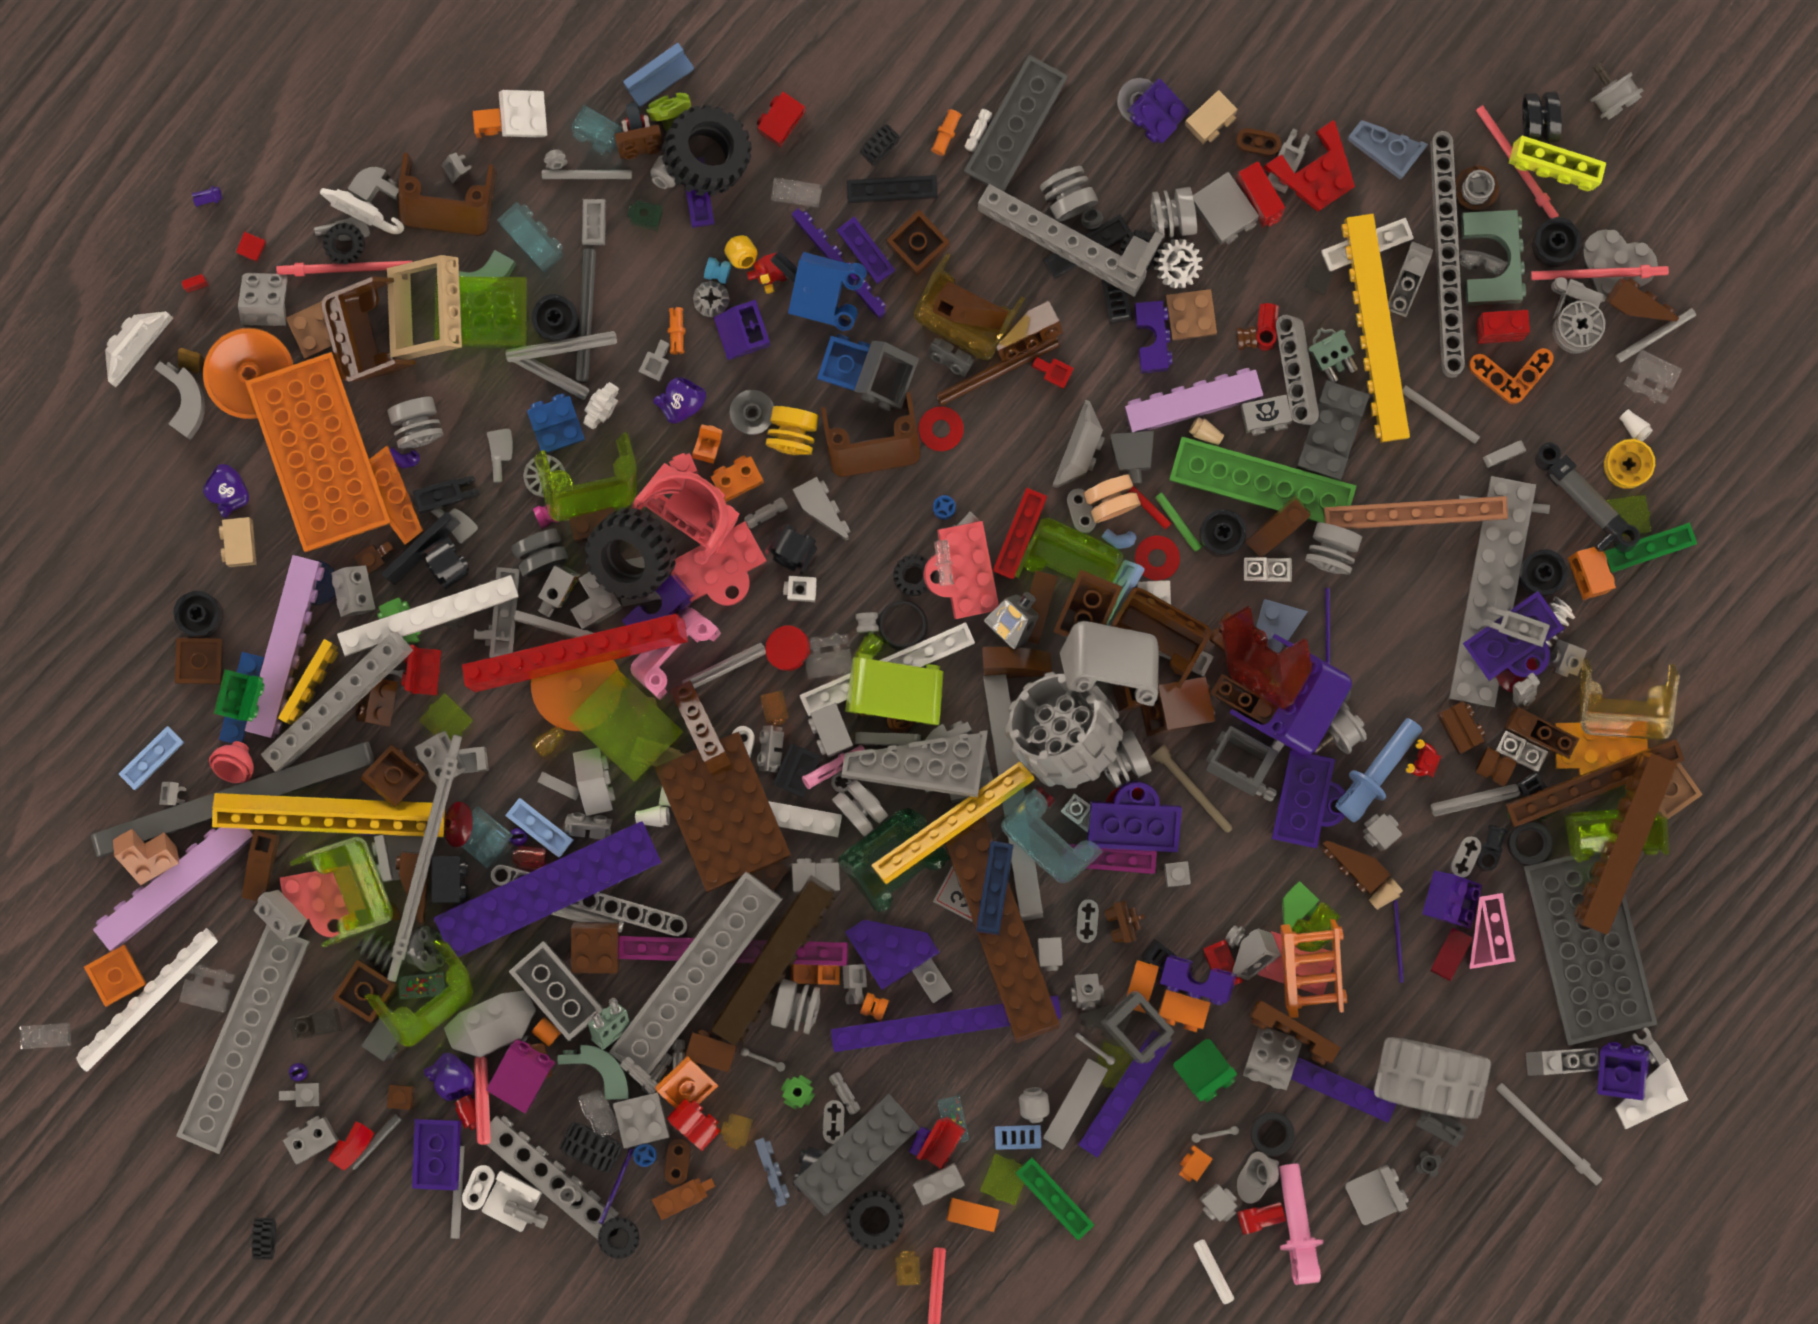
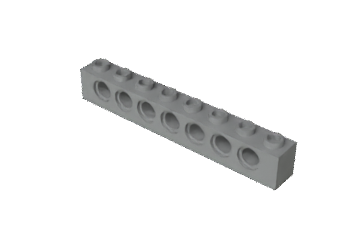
(1058, 238)
(337, 702)
(545, 1183)

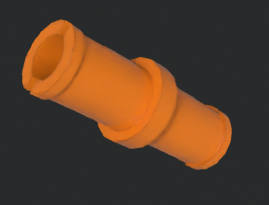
(946, 132)
(676, 331)

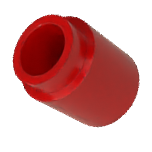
(467, 1112)

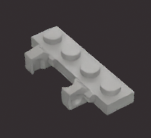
(502, 631)

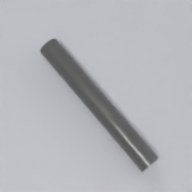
(377, 1139)

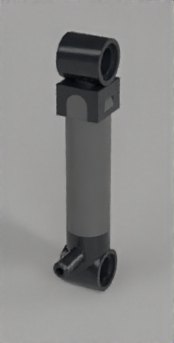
(1563, 473)

